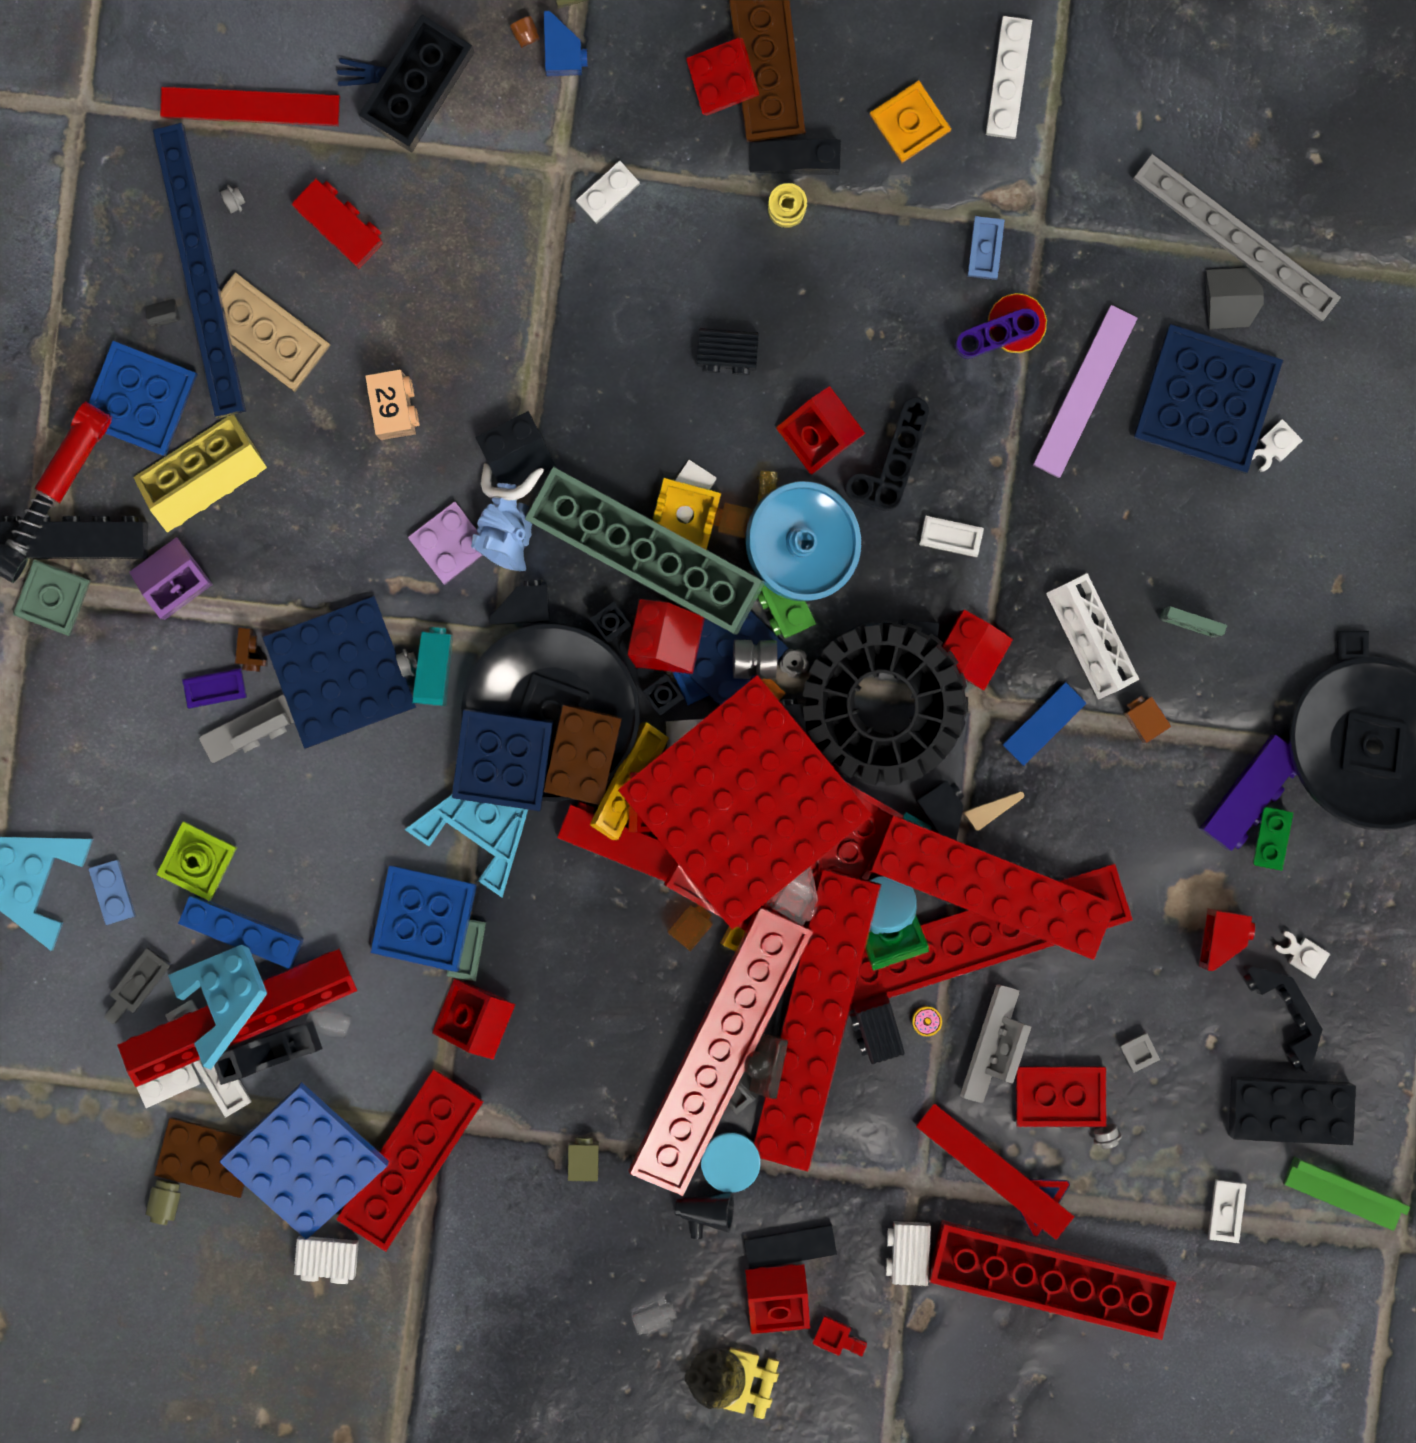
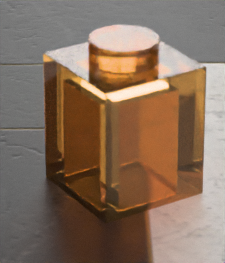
(733, 520)
(691, 926)

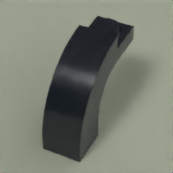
(267, 1052)

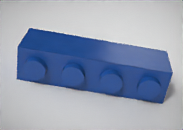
(240, 929)

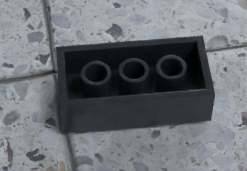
(416, 83)
(1292, 1110)

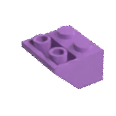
(170, 579)

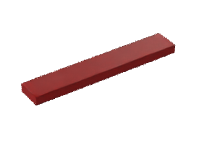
(250, 106)
(995, 1171)

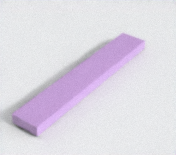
(1085, 391)

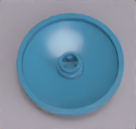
(803, 541)

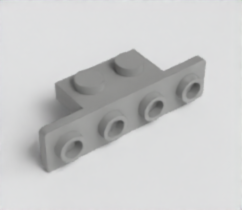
(248, 729)
(998, 1046)

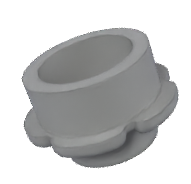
(232, 199)
(407, 663)
(802, 663)
(1107, 1136)

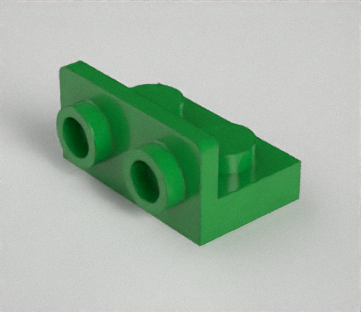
(1273, 838)

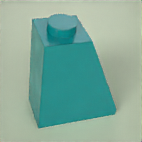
(433, 667)

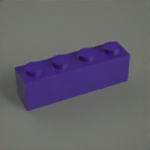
(1250, 794)

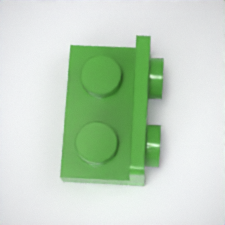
(788, 615)

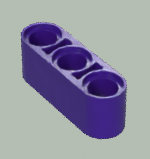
(1009, 326)

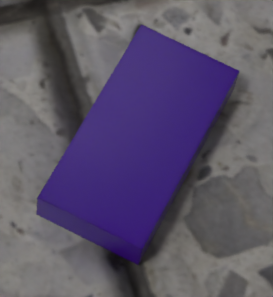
(214, 688)

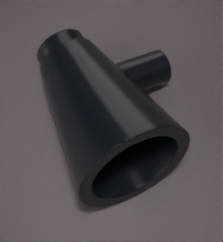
(707, 1210)

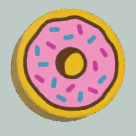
(926, 1021)

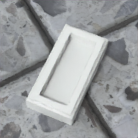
(951, 536)

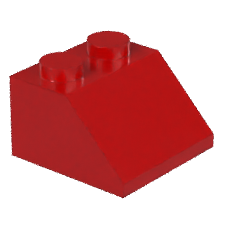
(820, 430)
(665, 637)
(976, 647)
(1224, 937)
(473, 1019)
(777, 1299)

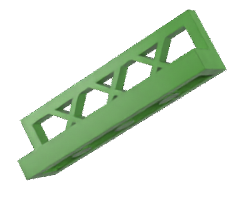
(1345, 1193)

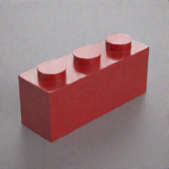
(338, 222)

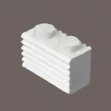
(909, 1253)
(326, 1258)

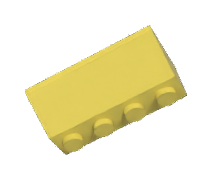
(199, 473)

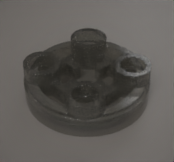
(716, 1378)

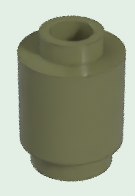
(163, 1202)

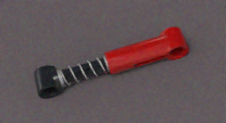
(86, 430)

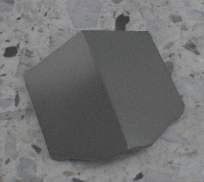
(1232, 298)

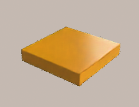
(910, 121)

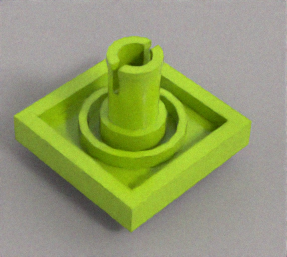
(196, 861)

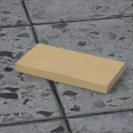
(270, 333)

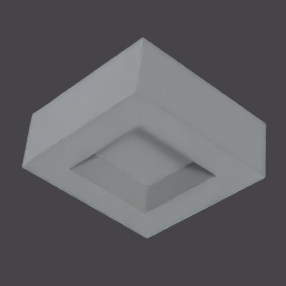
(1139, 1052)

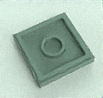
(51, 597)
(1192, 622)

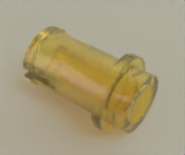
(767, 483)

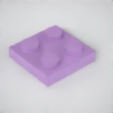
(447, 543)

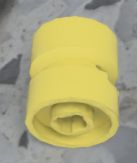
(787, 205)

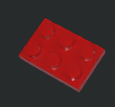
(1061, 1096)

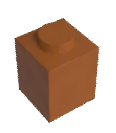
(1146, 718)

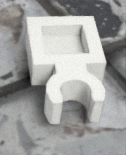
(1277, 444)
(1305, 956)

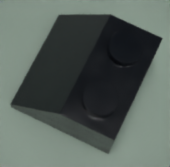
(515, 450)

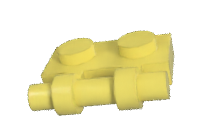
(768, 1375)

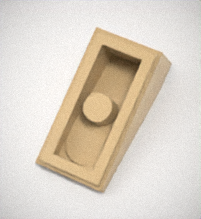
(985, 813)

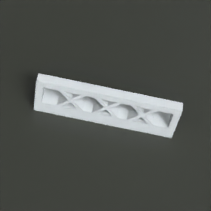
(1089, 638)

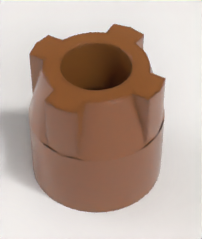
(525, 31)

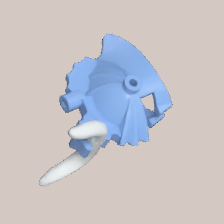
(503, 524)

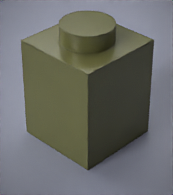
(583, 1159)

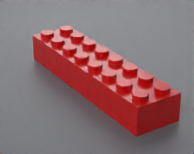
(992, 887)
(1051, 1279)

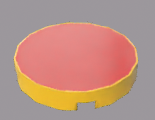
(1013, 303)

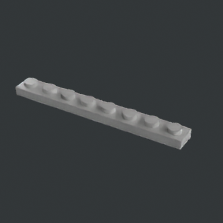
(1236, 238)

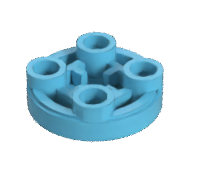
(894, 907)
(730, 1162)

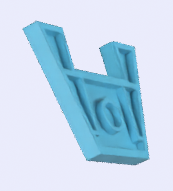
(488, 825)
(23, 875)
(231, 991)

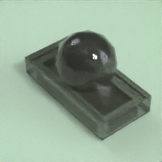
(766, 1065)

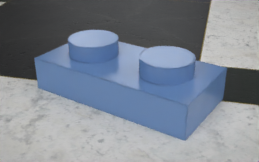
(985, 248)
(112, 892)

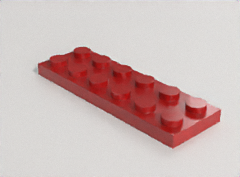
(414, 1156)

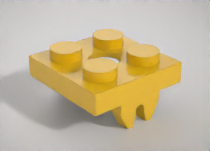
(700, 500)

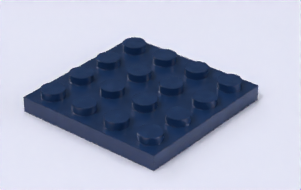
(1208, 399)
(339, 672)

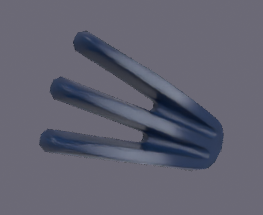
(371, 74)

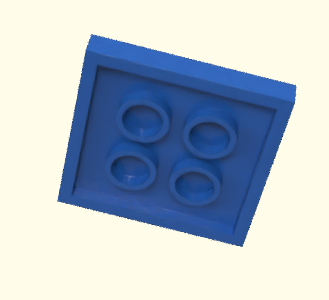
(142, 397)
(423, 918)

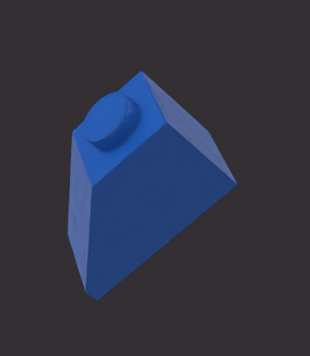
(562, 49)

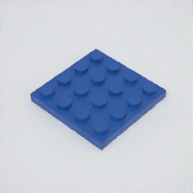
(304, 1161)

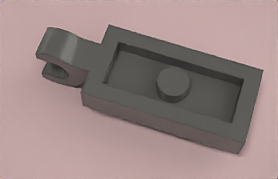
(137, 984)

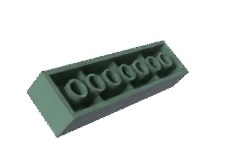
(645, 551)

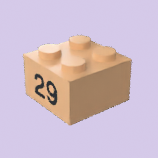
(391, 404)

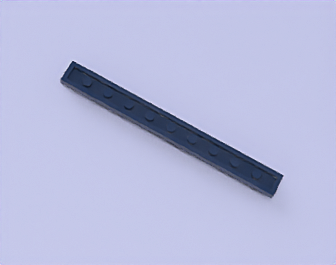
(199, 270)

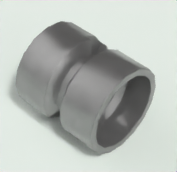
(755, 659)

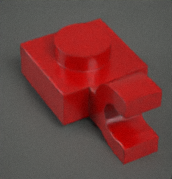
(835, 1336)

